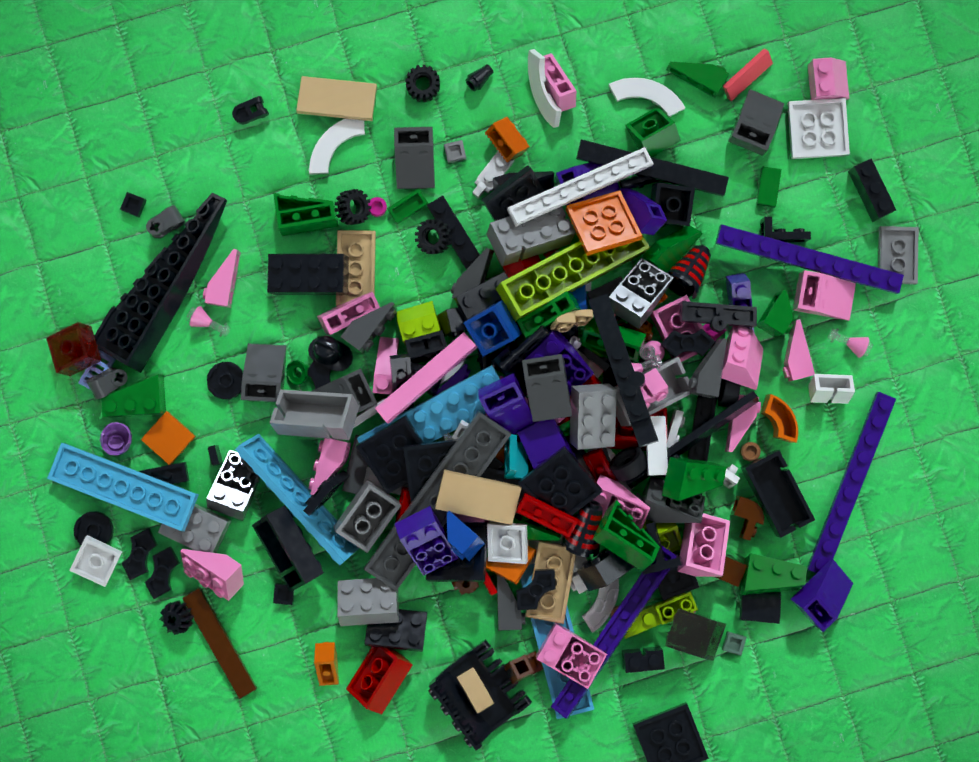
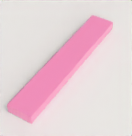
(426, 377)

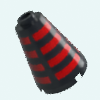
(690, 272)
(581, 539)

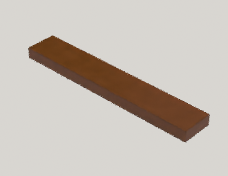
(219, 643)

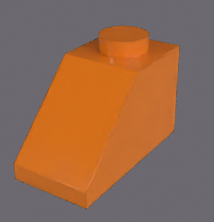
(326, 663)

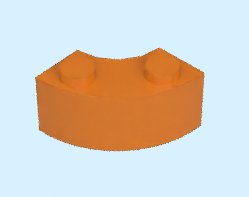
(781, 417)

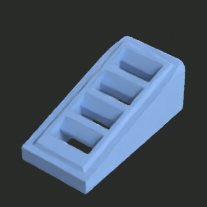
(88, 372)

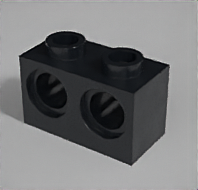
(425, 346)

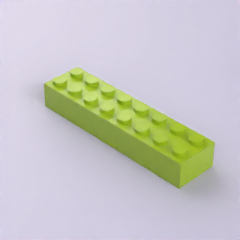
(562, 273)

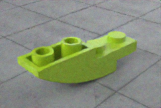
(661, 613)

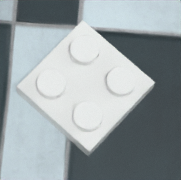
(507, 542)
(95, 561)

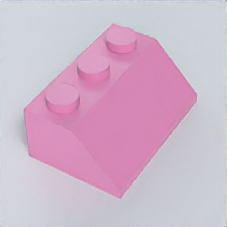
(742, 357)
(704, 547)

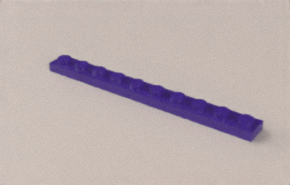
(809, 259)
(852, 481)
(614, 632)

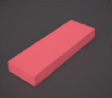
(747, 74)

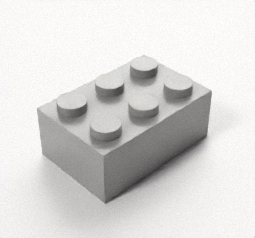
(593, 416)
(367, 516)
(202, 532)
(366, 602)

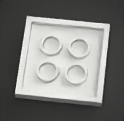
(818, 128)

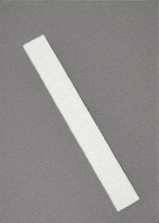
(580, 186)

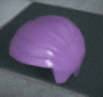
(116, 438)

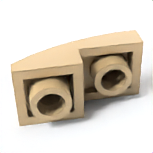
(567, 320)
(475, 690)

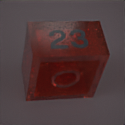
(73, 349)

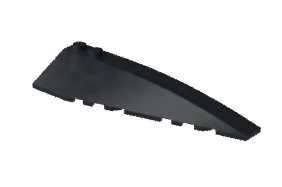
(144, 314)

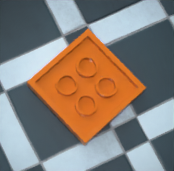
(603, 222)

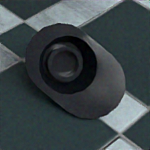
(330, 353)

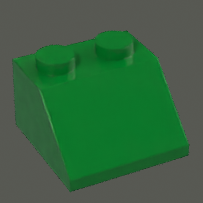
(653, 131)
(777, 316)

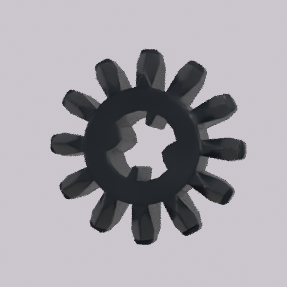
(176, 617)

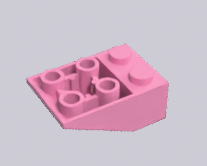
(824, 295)
(332, 458)
(630, 504)
(214, 571)
(571, 655)

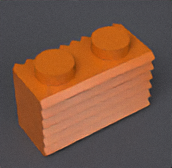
(507, 139)

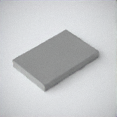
(899, 251)

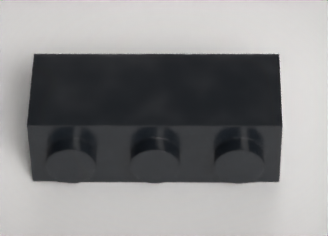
(872, 190)

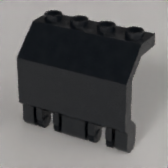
(455, 701)

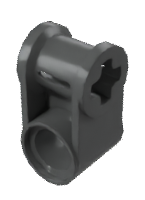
(167, 220)
(104, 383)

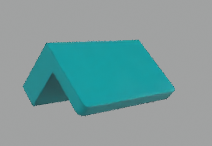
(515, 459)

